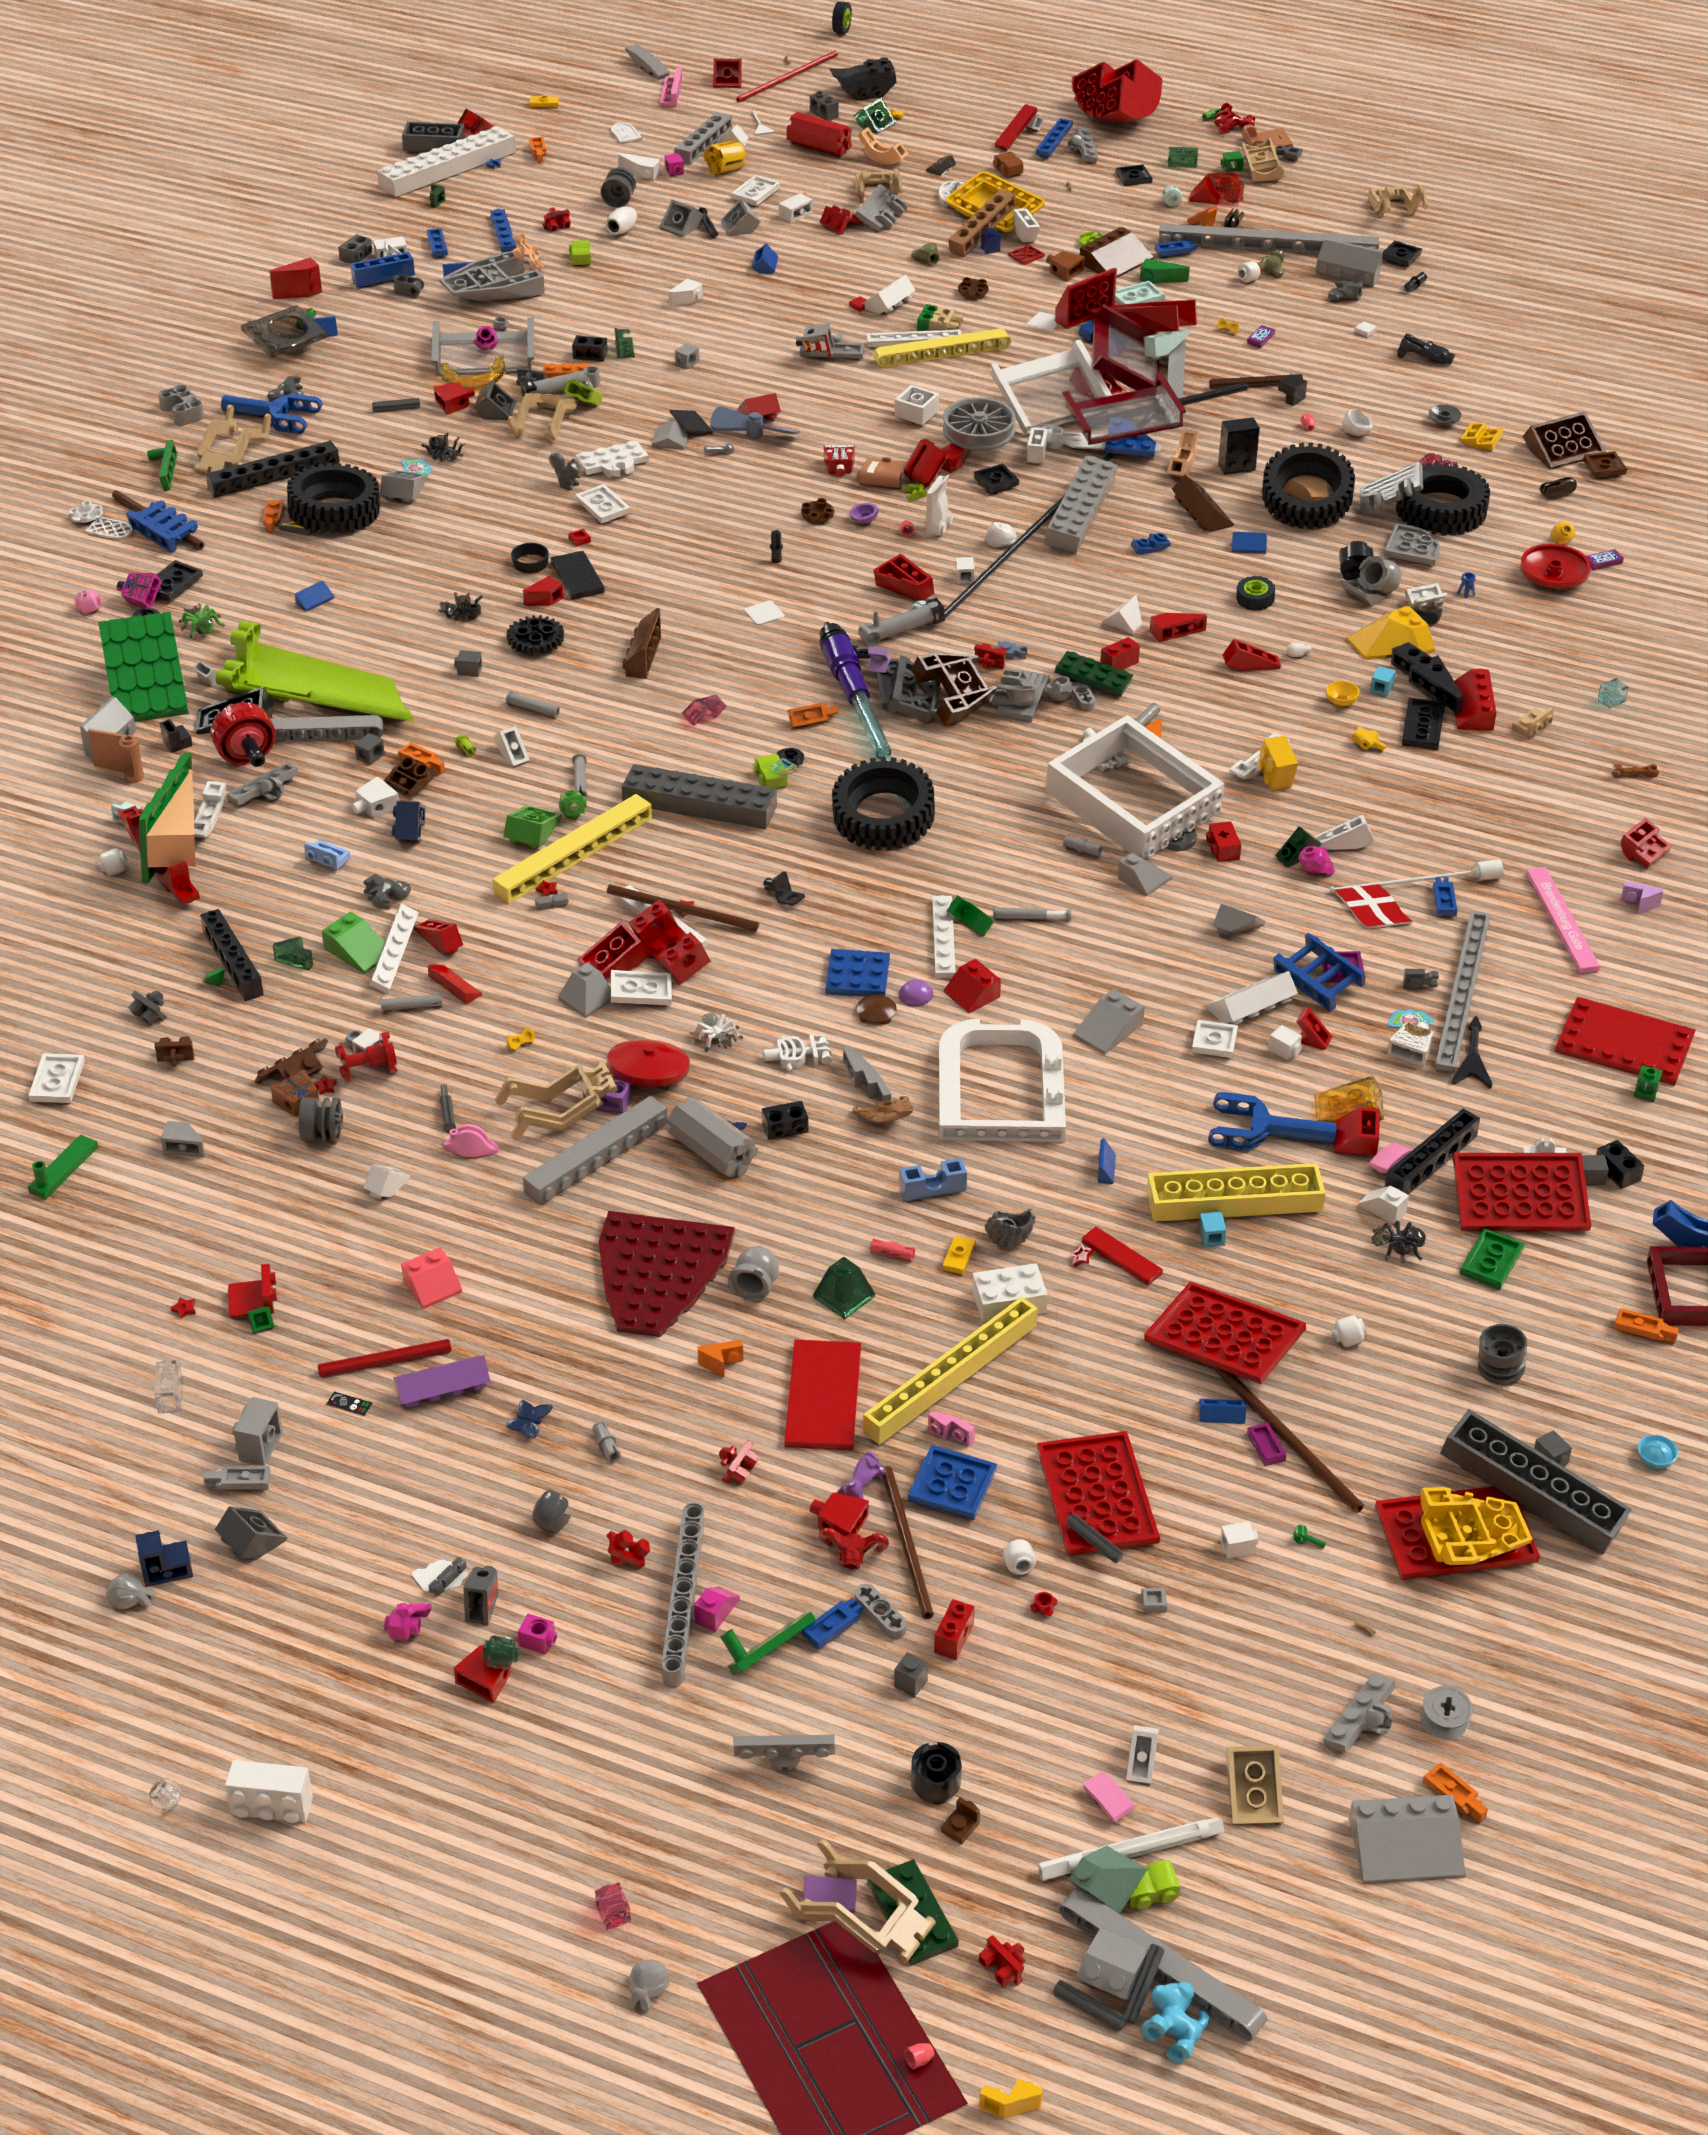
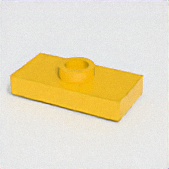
(544, 101)
(959, 1255)

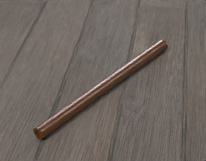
(136, 507)
(684, 908)
(907, 1543)

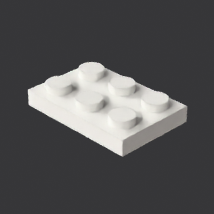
(755, 190)
(602, 503)
(641, 987)
(56, 1078)

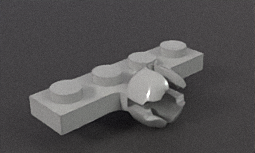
(1083, 141)
(841, 349)
(267, 785)
(1363, 1714)
(784, 1749)

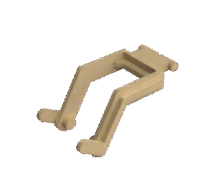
(876, 178)
(1381, 198)
(560, 403)
(216, 461)
(594, 1083)
(898, 1929)

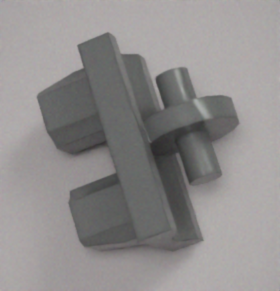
(525, 374)
(151, 1006)

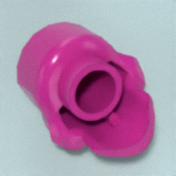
(486, 338)
(1316, 861)
(406, 1620)

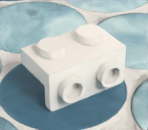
(1425, 596)

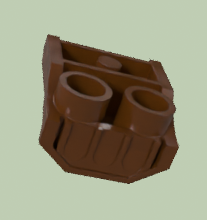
(410, 776)

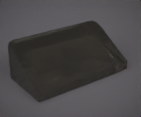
(942, 165)

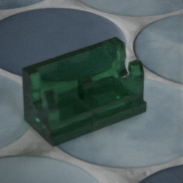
(1182, 157)
(624, 345)

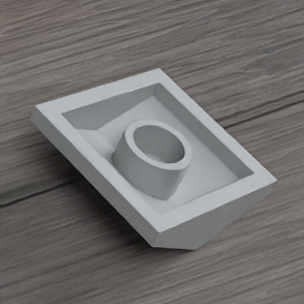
(670, 436)
(1356, 590)

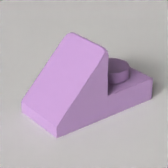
(879, 659)
(1646, 896)

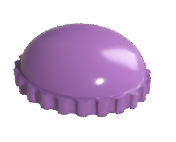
(864, 513)
(916, 992)

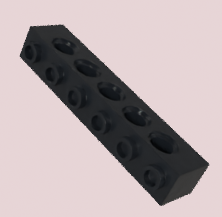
(232, 955)
(1433, 1152)

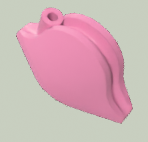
(470, 1142)

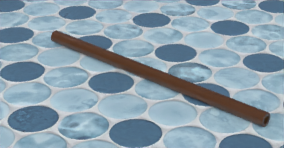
(1291, 1440)

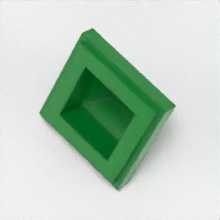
(214, 977)
(260, 1319)

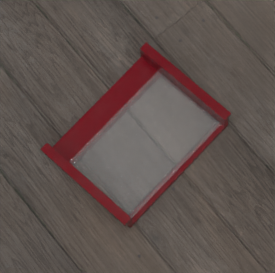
(1121, 349)
(1127, 413)

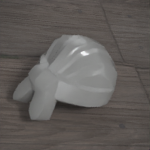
(1059, 689)
(128, 1591)
(647, 1981)

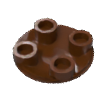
(973, 288)
(817, 511)
(876, 1009)

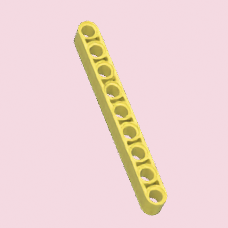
(931, 349)

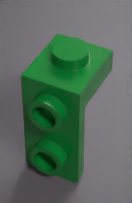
(970, 915)

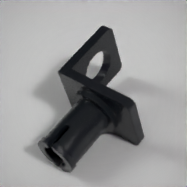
(782, 889)

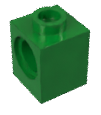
(1236, 165)
(1648, 1083)

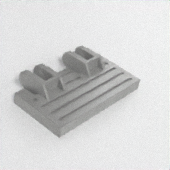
(880, 208)
(1391, 488)
(1019, 678)

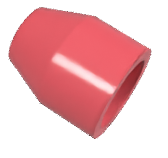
(1307, 421)
(907, 528)
(918, 2055)

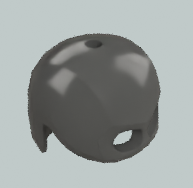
(550, 1510)

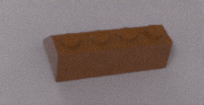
(1200, 505)
(643, 646)

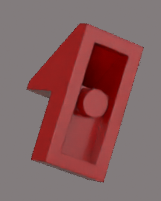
(1313, 1031)

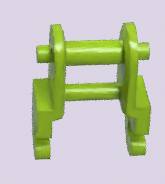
(916, 490)

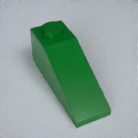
(1163, 272)

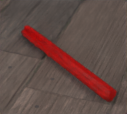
(384, 1357)

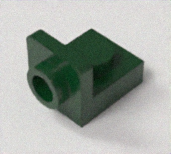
(437, 195)

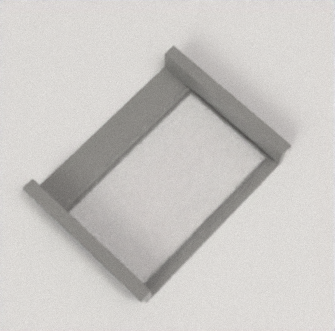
(468, 359)

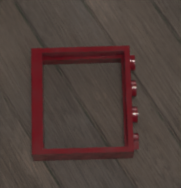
(1670, 1255)

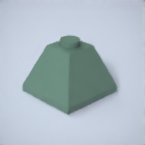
(1108, 1877)

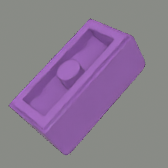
(831, 1890)

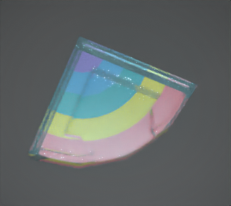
(783, 767)

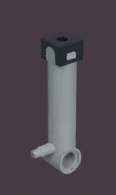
(589, 376)
(873, 633)

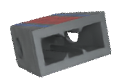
(484, 1584)

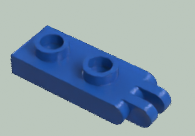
(1175, 248)
(1444, 897)
(833, 1623)

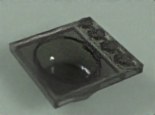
(284, 332)

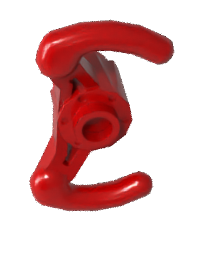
(853, 1546)

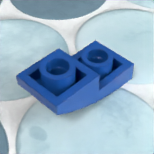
(1154, 543)

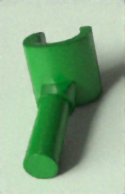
(1301, 1537)

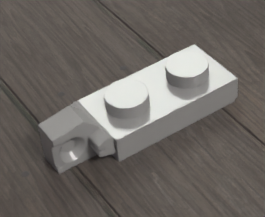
(238, 1478)

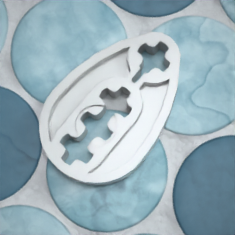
(946, 189)

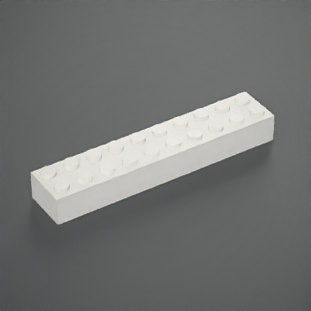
(446, 161)

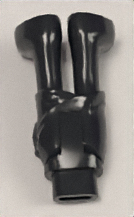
(1428, 350)

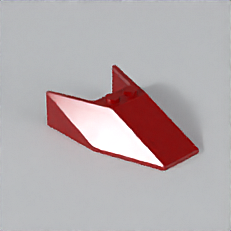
(1161, 315)

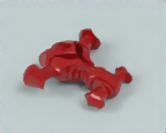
(1228, 119)

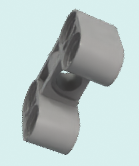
(183, 403)

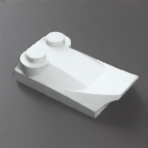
(938, 515)

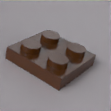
(1605, 464)

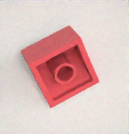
(431, 1278)

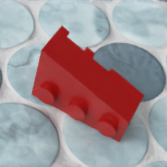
(904, 578)

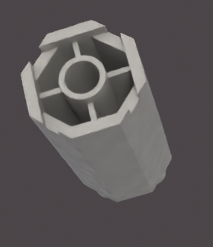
(712, 1137)

